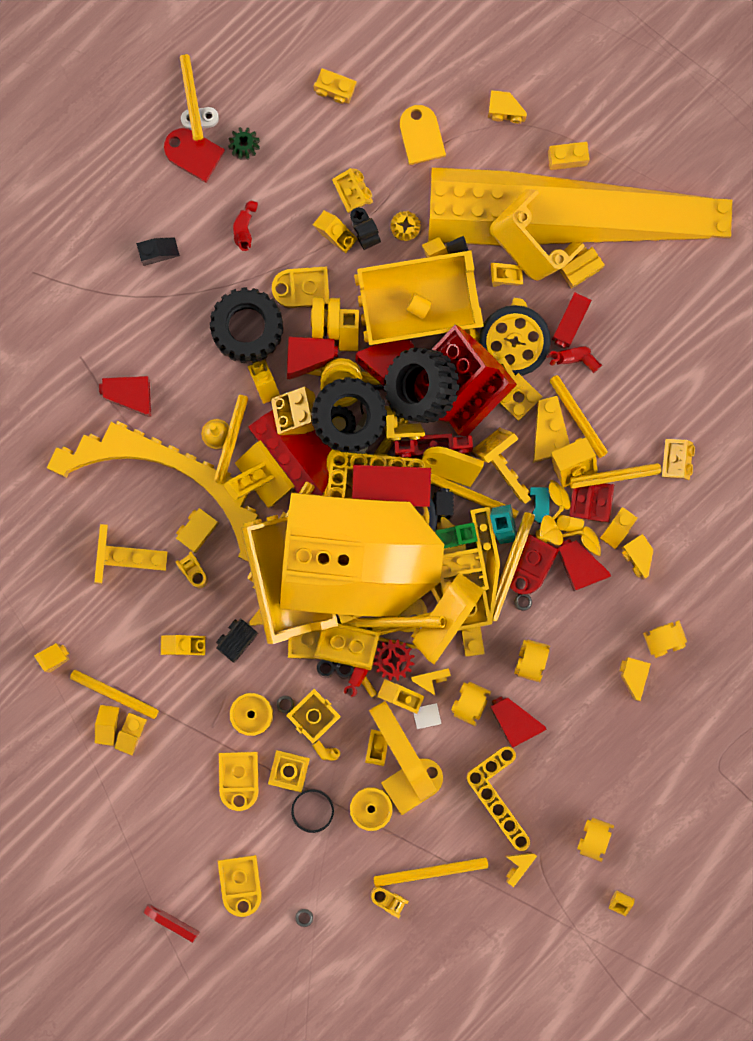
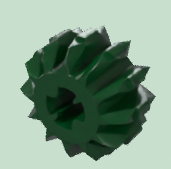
(244, 150)

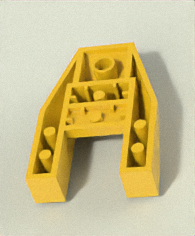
(478, 566)

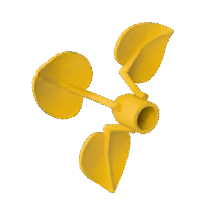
(549, 530)

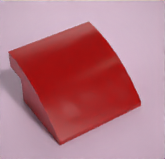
(481, 380)

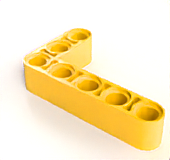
(350, 459)
(403, 750)
(495, 798)

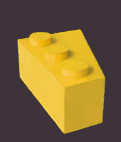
(549, 429)

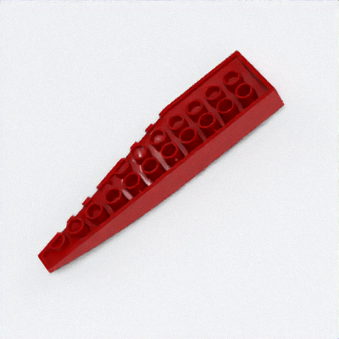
(299, 455)

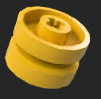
(325, 318)
(340, 369)
(240, 718)
(376, 798)

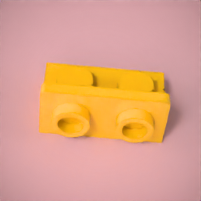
(334, 86)
(352, 189)
(678, 459)

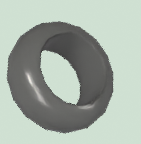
(523, 608)
(278, 704)
(304, 924)

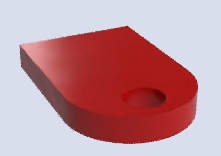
(193, 156)
(533, 564)
(171, 923)

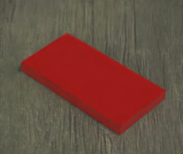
(392, 484)

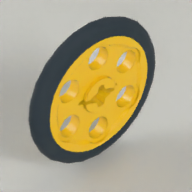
(533, 322)

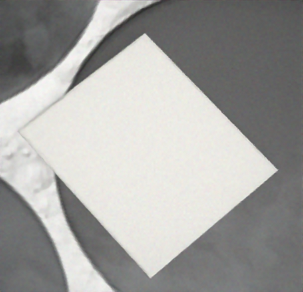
(427, 716)

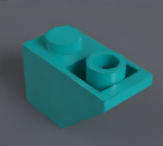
(503, 524)

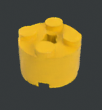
(665, 638)
(533, 660)
(470, 703)
(595, 839)

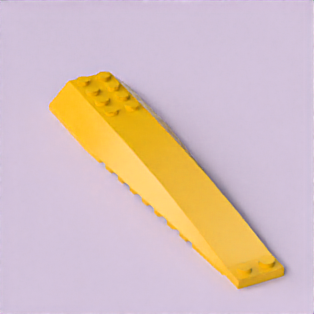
(568, 209)

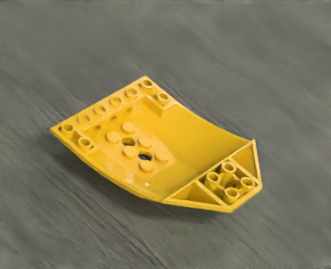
(388, 548)

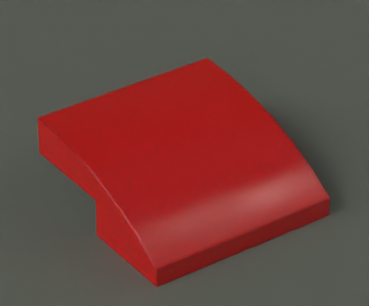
(592, 502)

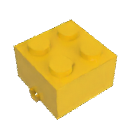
(313, 716)

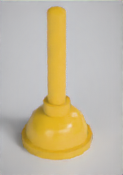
(215, 433)

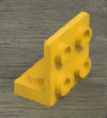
(395, 431)

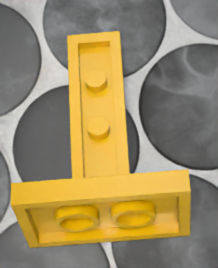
(489, 450)
(260, 474)
(125, 557)

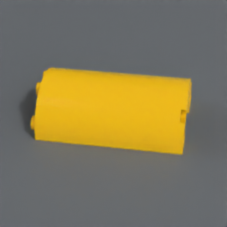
(441, 279)
(265, 555)

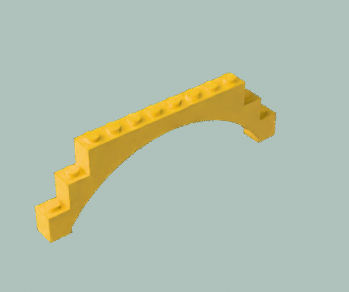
(127, 444)

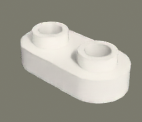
(205, 123)

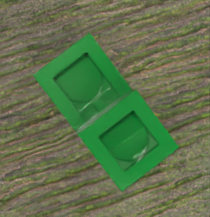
(457, 535)

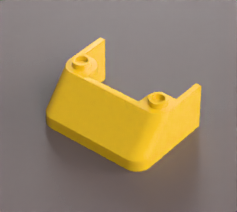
(521, 246)
(455, 606)

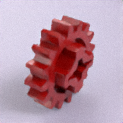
(402, 658)

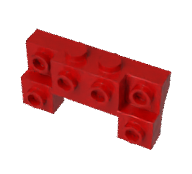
(418, 446)

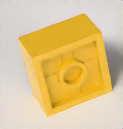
(574, 460)

